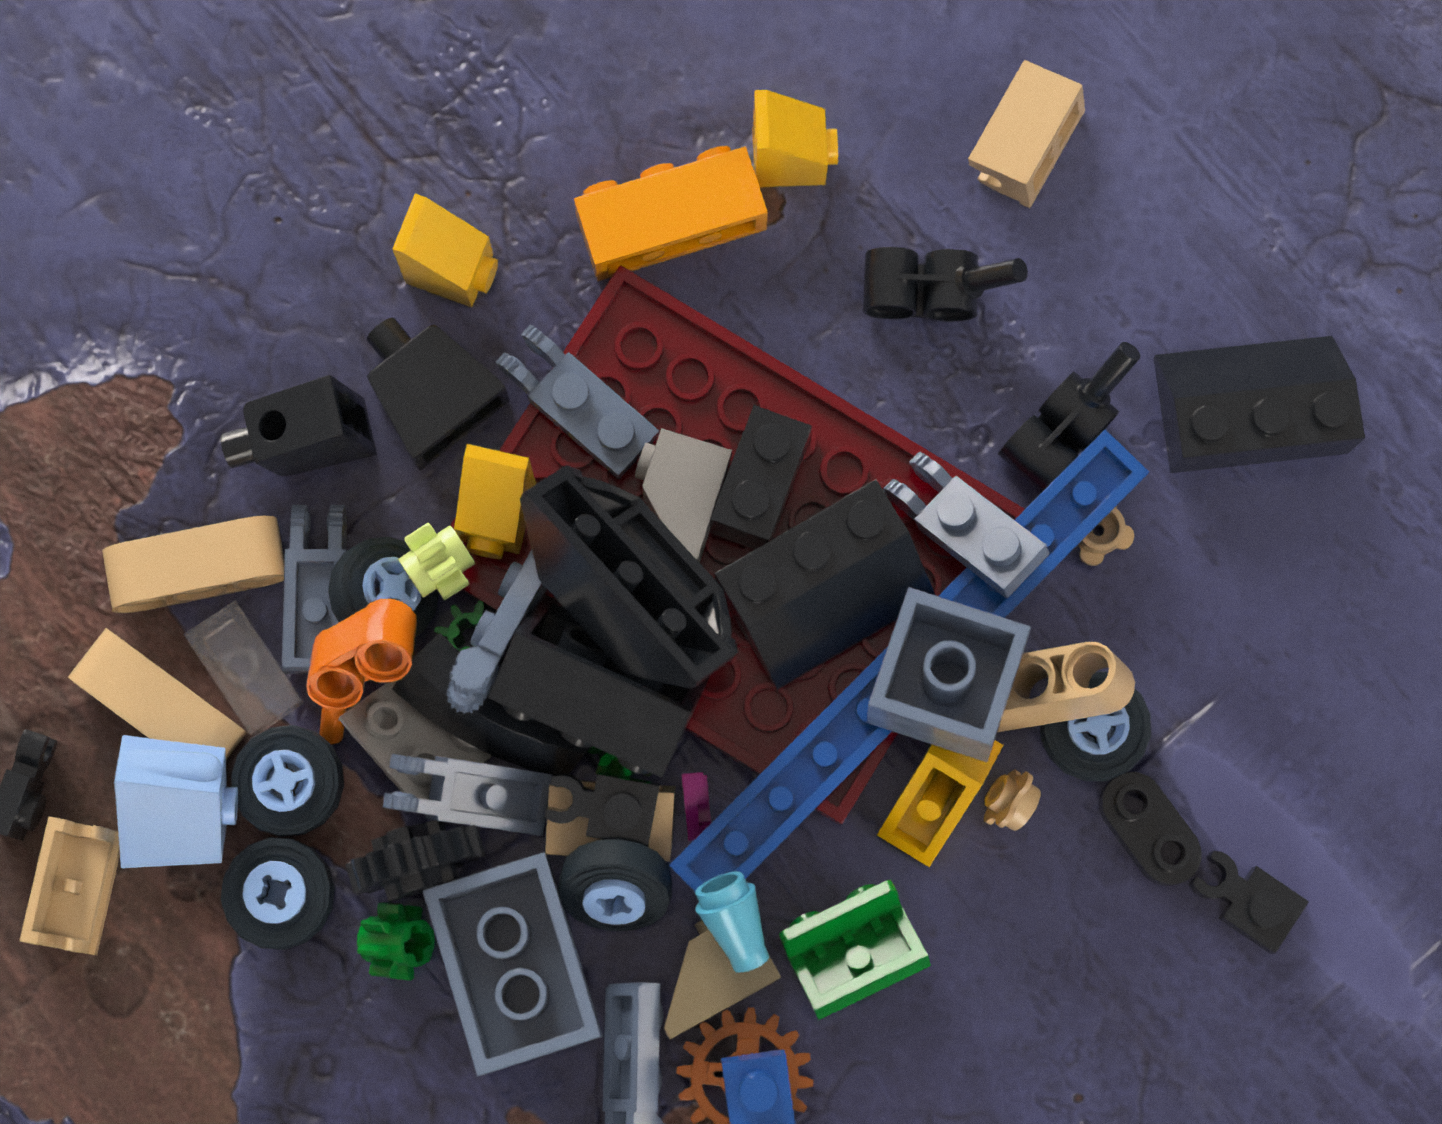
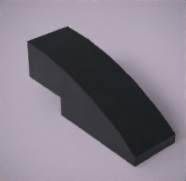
(491, 727)

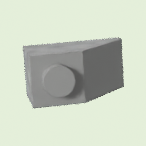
(683, 484)

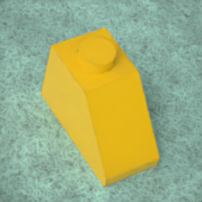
(791, 141)
(444, 253)
(489, 501)
(935, 801)

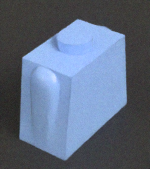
(172, 803)

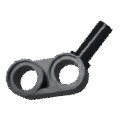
(938, 290)
(1068, 421)

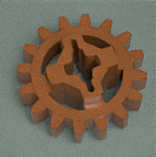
(747, 1042)

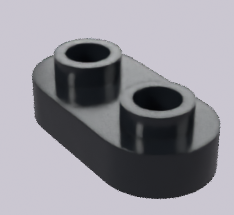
(1147, 831)

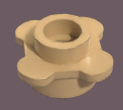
(1115, 536)
(1011, 800)

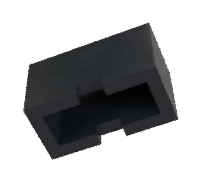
(760, 478)

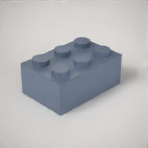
(512, 964)

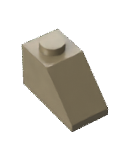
(710, 984)

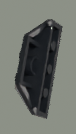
(627, 579)

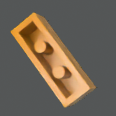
(671, 211)

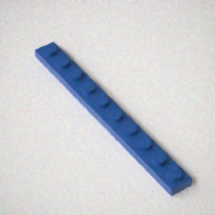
(841, 735)

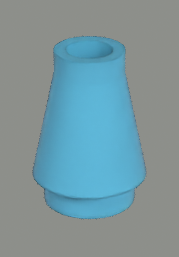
(733, 918)

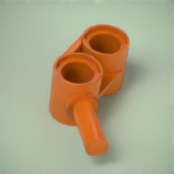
(365, 646)

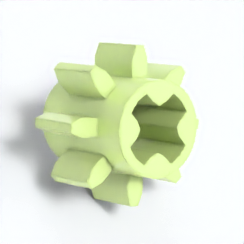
(436, 561)

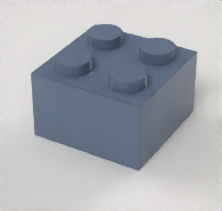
(947, 674)

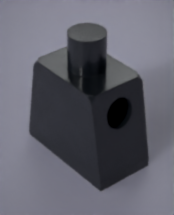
(431, 388)
(302, 429)

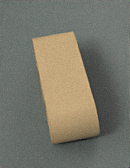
(194, 564)
(1067, 690)
(151, 697)

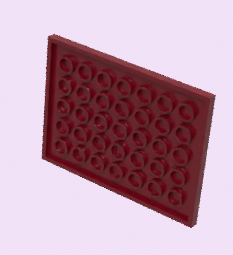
(703, 384)

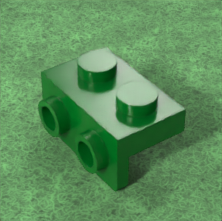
(853, 948)

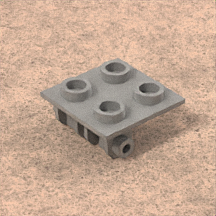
(390, 725)

